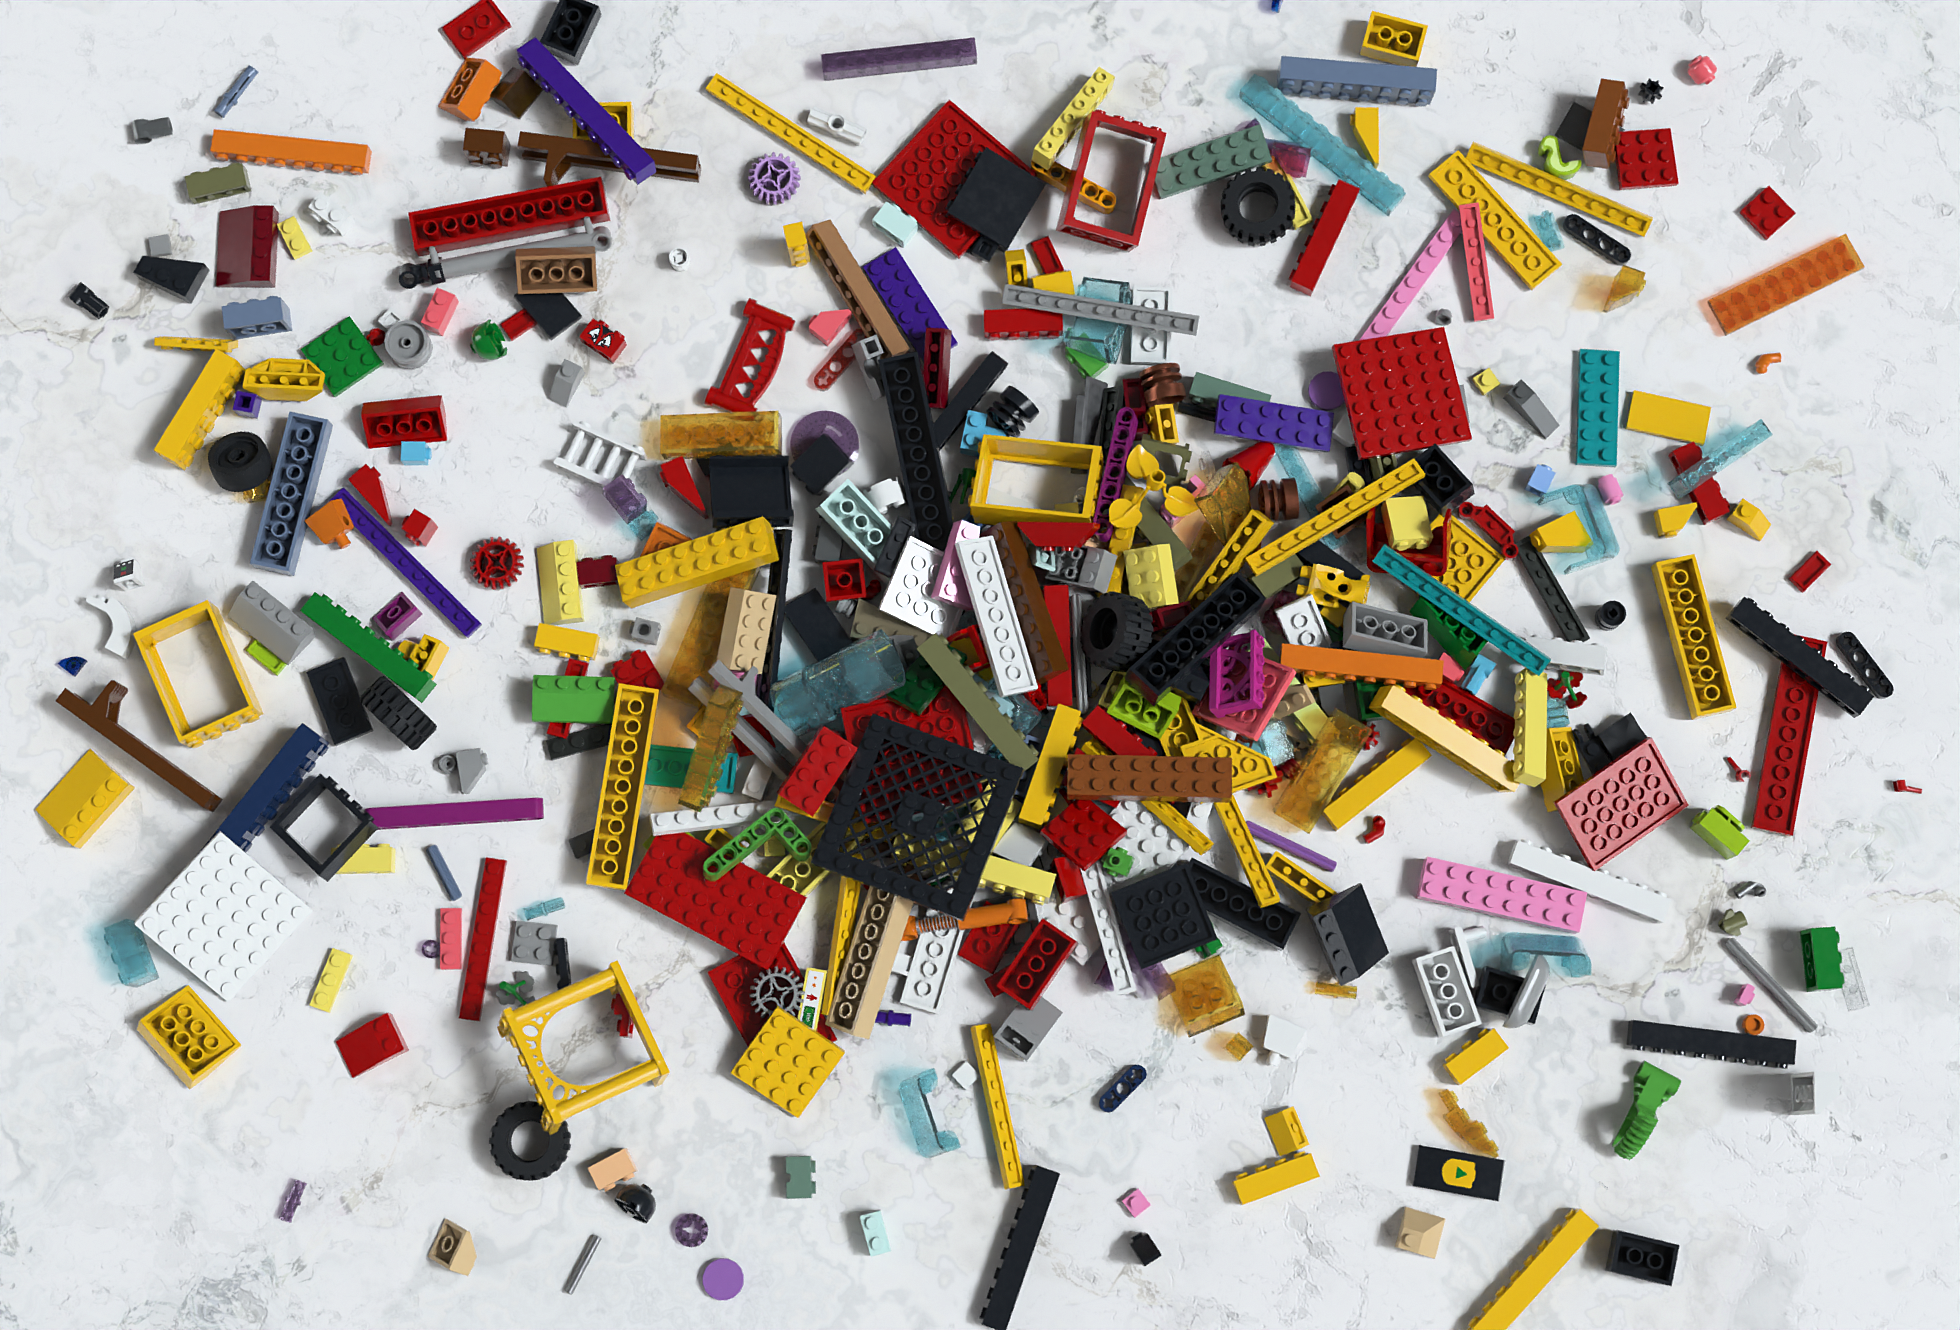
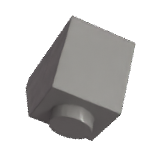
(566, 382)
(471, 768)

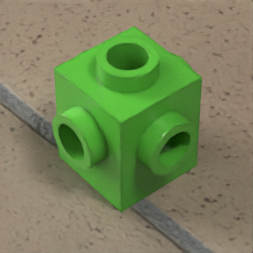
(1124, 865)

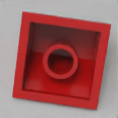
(844, 580)

